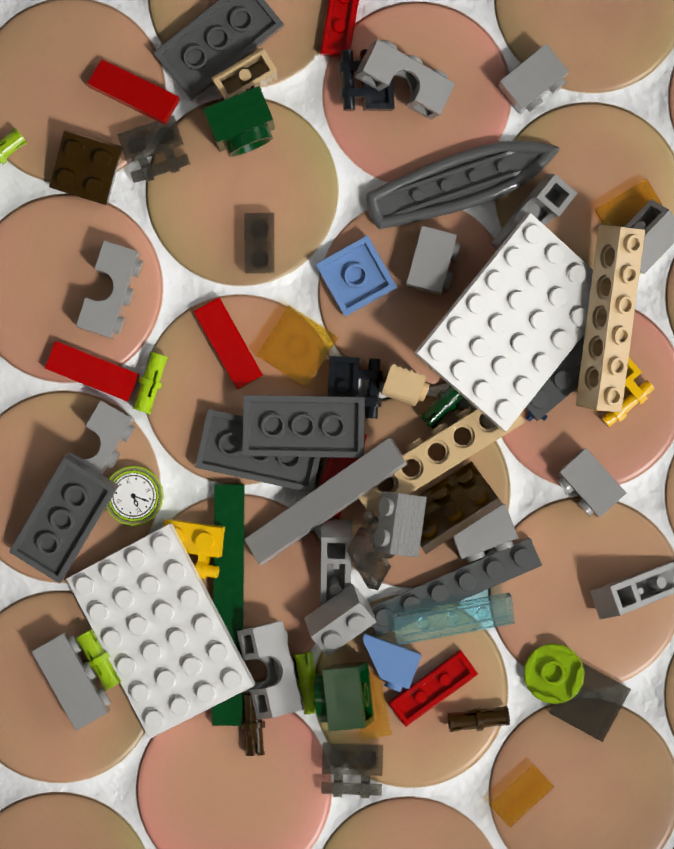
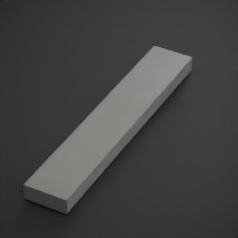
(325, 501)

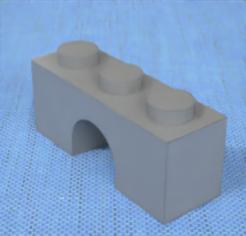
(427, 87)
(544, 202)
(105, 316)
(112, 428)
(280, 691)

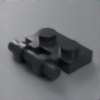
(371, 98)
(345, 377)

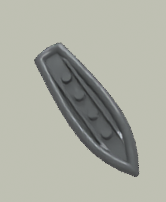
(458, 182)

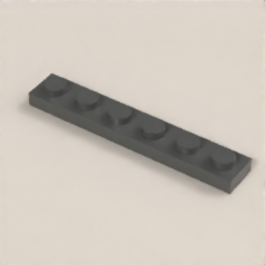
(459, 583)

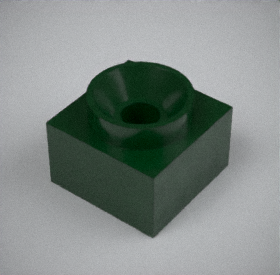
(241, 122)
(344, 696)

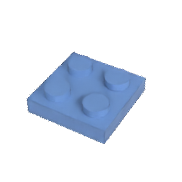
(356, 276)

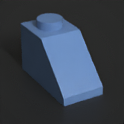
(392, 661)

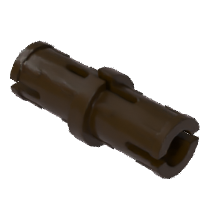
(478, 719)
(253, 728)

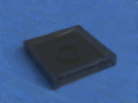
(594, 705)

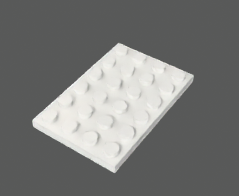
(512, 323)
(161, 631)

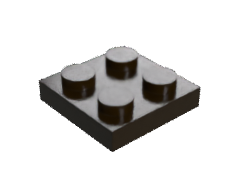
(86, 166)

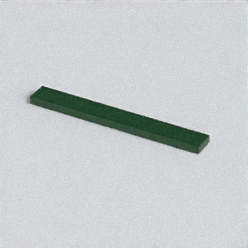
(229, 586)

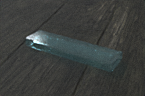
(453, 618)

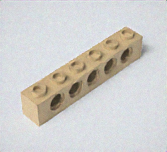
(610, 318)
(453, 455)

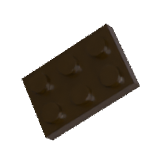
(455, 505)

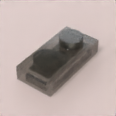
(259, 243)

